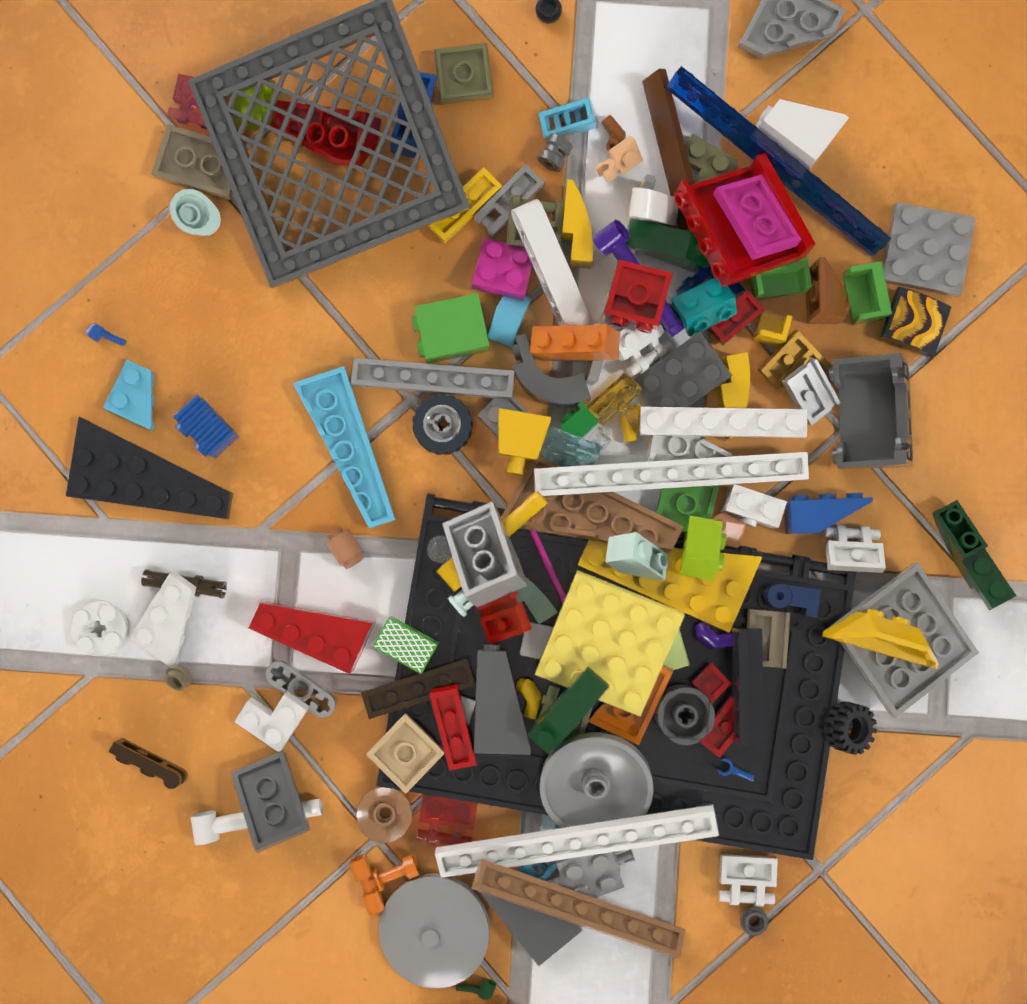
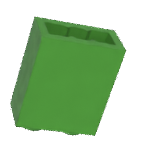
(450, 328)

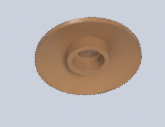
(382, 828)

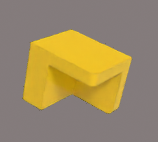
(772, 330)

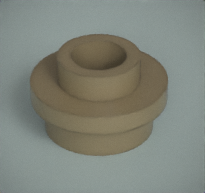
(178, 677)

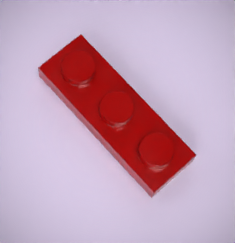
(453, 727)

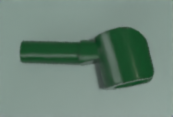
(483, 991)

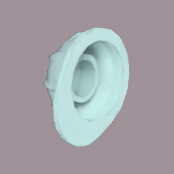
(194, 213)

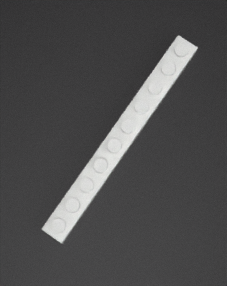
(671, 474)
(579, 840)

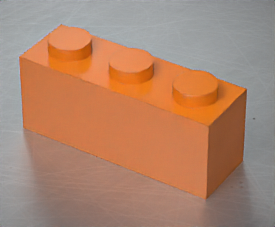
(575, 342)

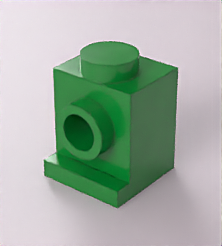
(579, 422)

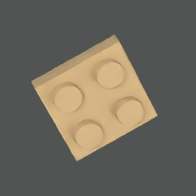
(405, 753)

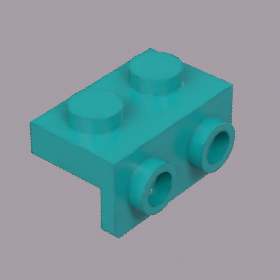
(705, 306)

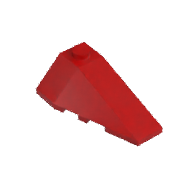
(329, 135)

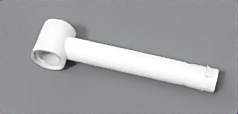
(208, 826)

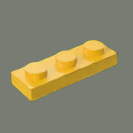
(478, 192)

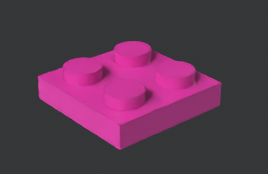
(502, 269)

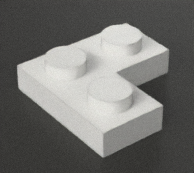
(273, 726)

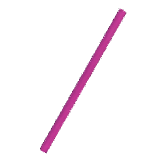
(548, 565)

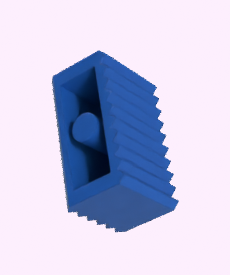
(205, 427)

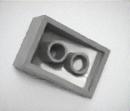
(484, 555)

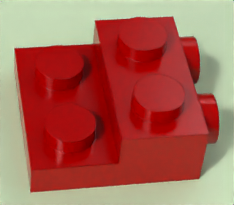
(638, 296)

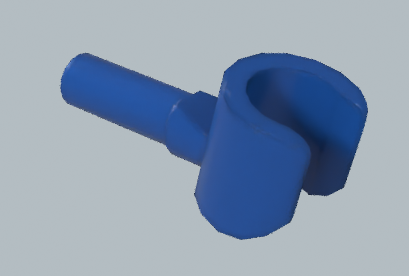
(96, 332)
(735, 771)

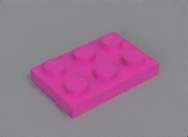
(757, 216)

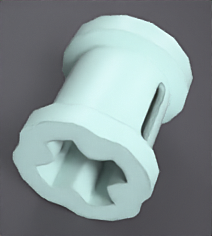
(460, 603)

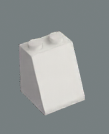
(801, 129)

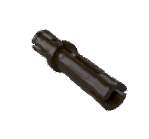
(203, 586)

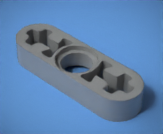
(288, 671)

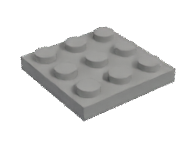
(928, 249)

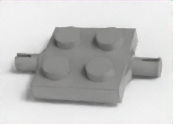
(593, 873)

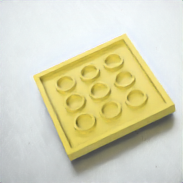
(613, 634)

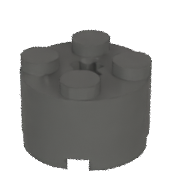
(694, 726)

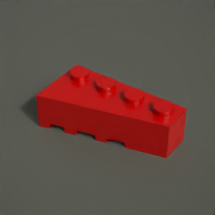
(318, 634)

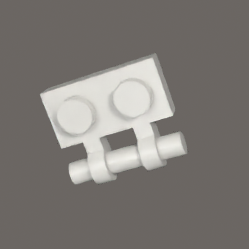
(632, 341)
(854, 556)
(751, 871)

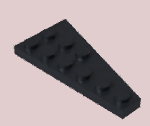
(123, 473)

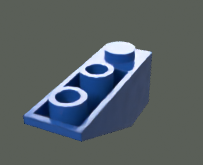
(814, 516)

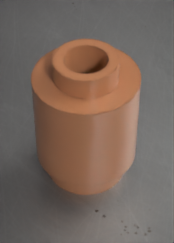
(345, 548)

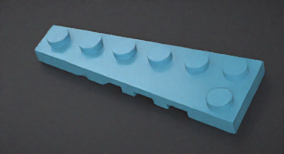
(341, 426)

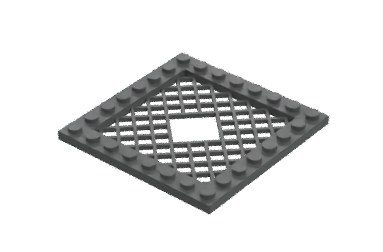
(302, 49)

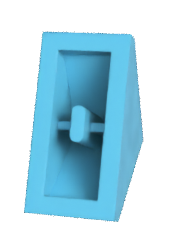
(508, 320)

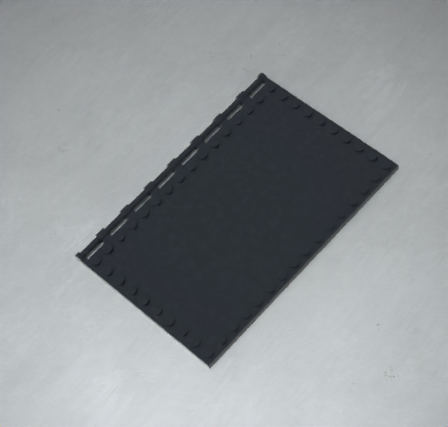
(789, 768)

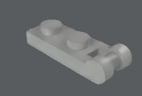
(523, 183)

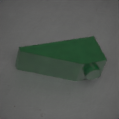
(666, 244)
(568, 710)

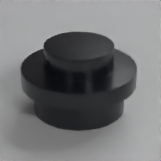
(548, 10)

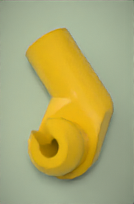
(628, 433)
(532, 696)

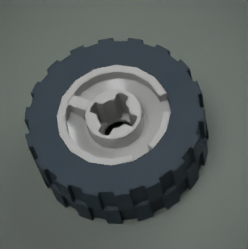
(437, 409)

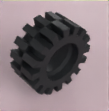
(861, 731)

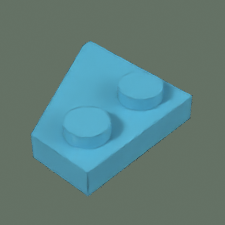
(133, 395)

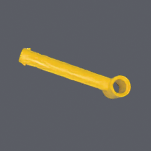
(511, 523)

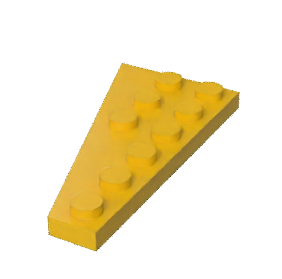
(707, 600)

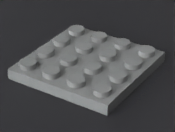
(914, 598)

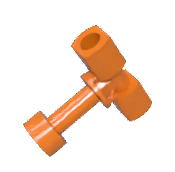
(374, 881)

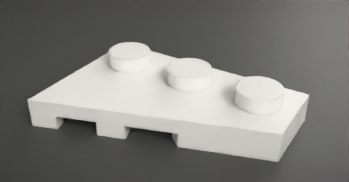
(682, 447)
(165, 620)

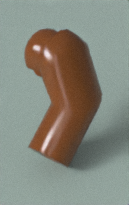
(616, 132)

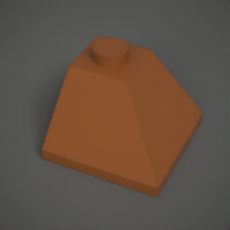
(826, 298)

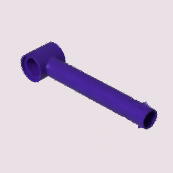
(613, 240)

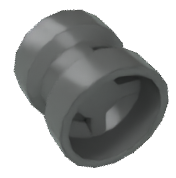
(555, 152)

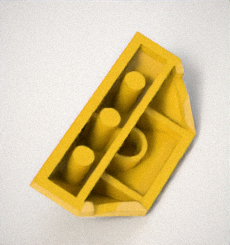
(884, 636)

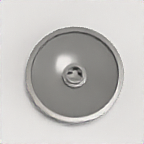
(595, 780)
(434, 931)

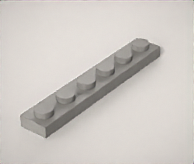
(433, 378)

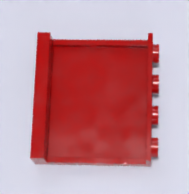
(718, 238)

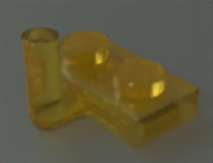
(616, 399)

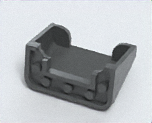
(873, 412)

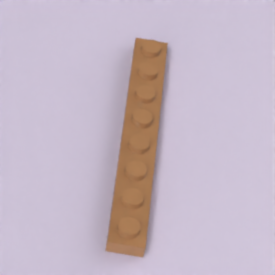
(578, 908)

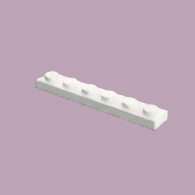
(723, 422)

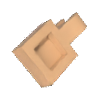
(622, 159)

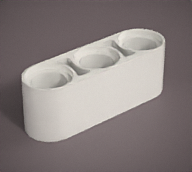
(653, 207)

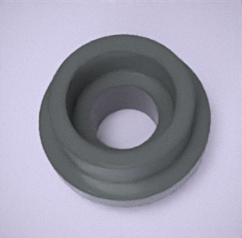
(757, 928)

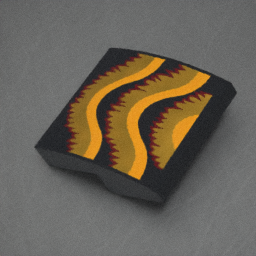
(916, 321)

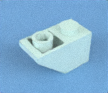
(636, 556)

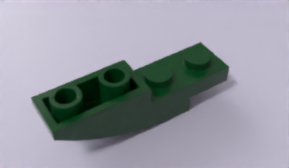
(970, 555)

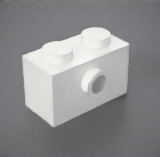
(753, 507)

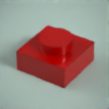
(711, 682)

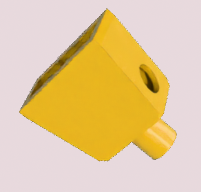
(520, 437)

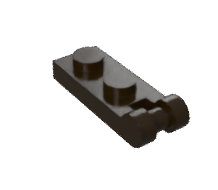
(149, 763)

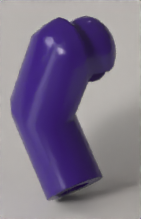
(710, 638)

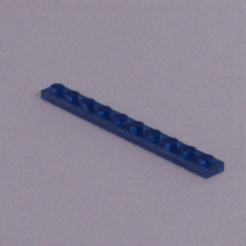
(789, 170)

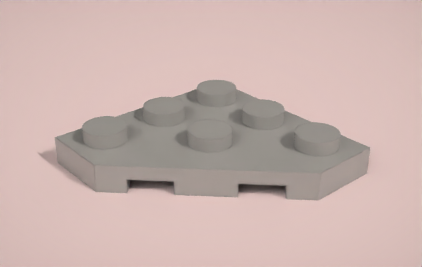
(789, 25)

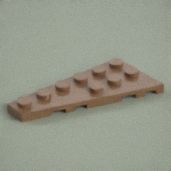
(593, 514)

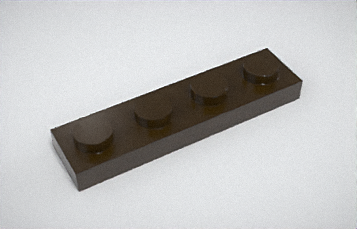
(416, 688)

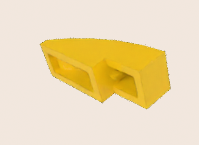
(577, 228)
(736, 390)

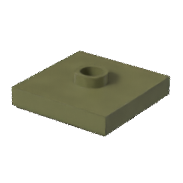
(463, 73)

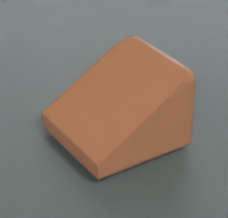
(732, 527)

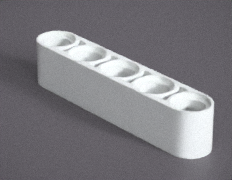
(550, 264)

